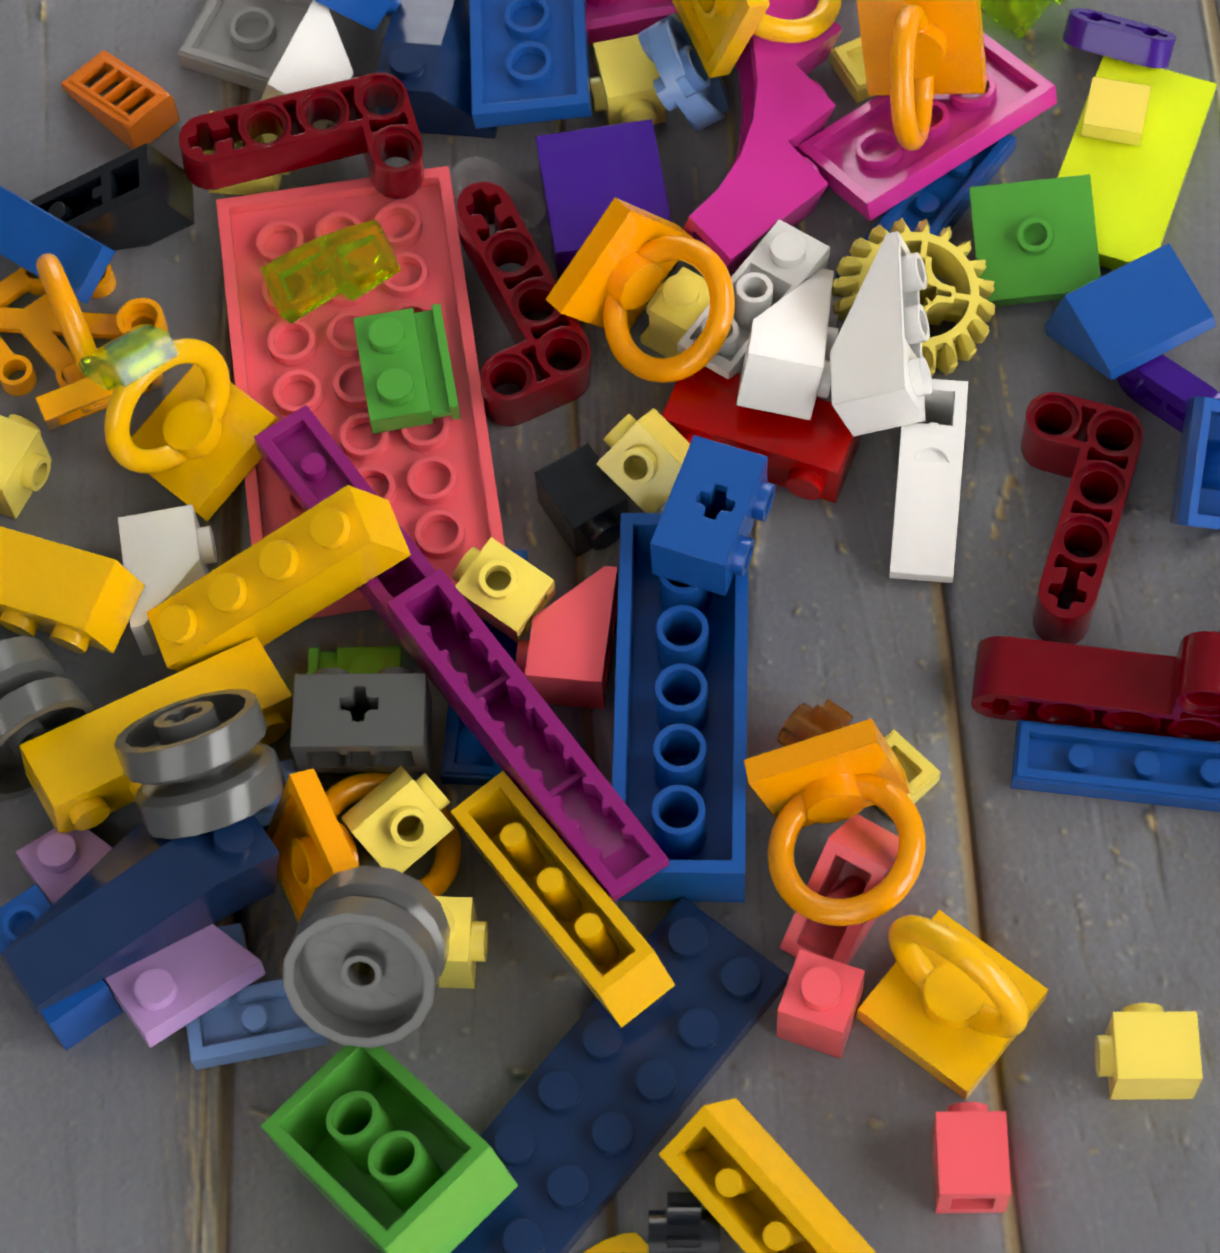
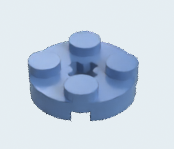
(682, 75)

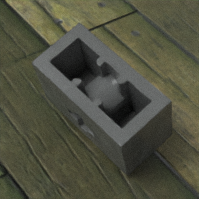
(329, 728)

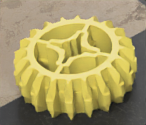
(958, 300)

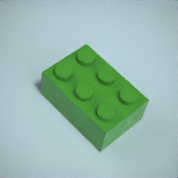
(389, 1153)

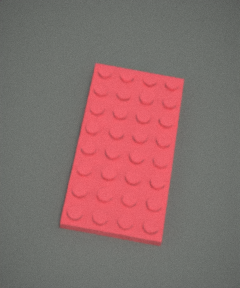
(431, 473)

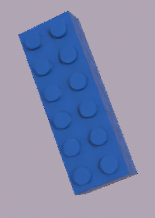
(681, 722)

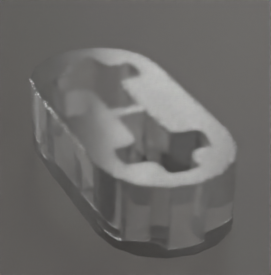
(522, 195)

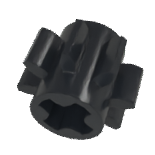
(683, 1227)

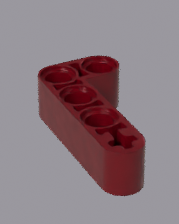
(303, 145)
(515, 296)
(1081, 524)
(1102, 686)

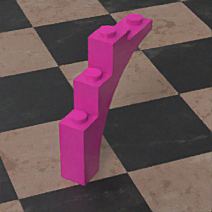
(778, 114)

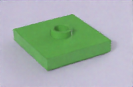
(1035, 238)

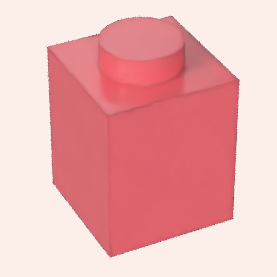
(820, 1003)
(970, 1159)

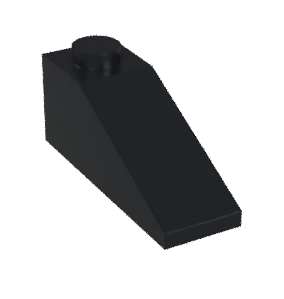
(126, 200)

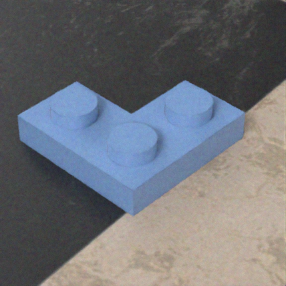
(249, 1023)

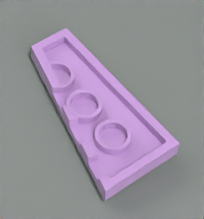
(168, 986)

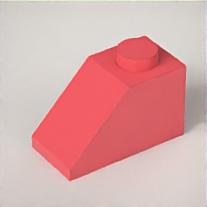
(574, 643)
(849, 866)

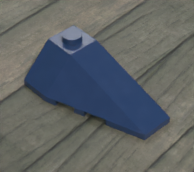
(432, 58)
(138, 903)

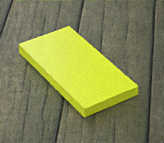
(1140, 184)

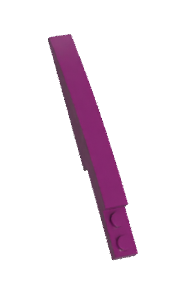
(478, 677)

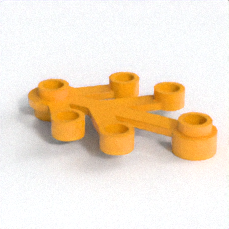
(41, 328)

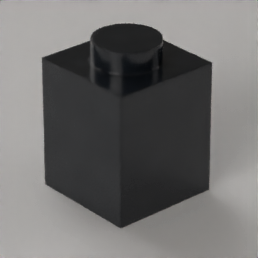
(581, 501)

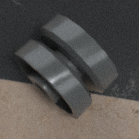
(32, 702)
(200, 764)
(367, 957)

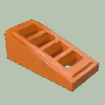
(141, 126)

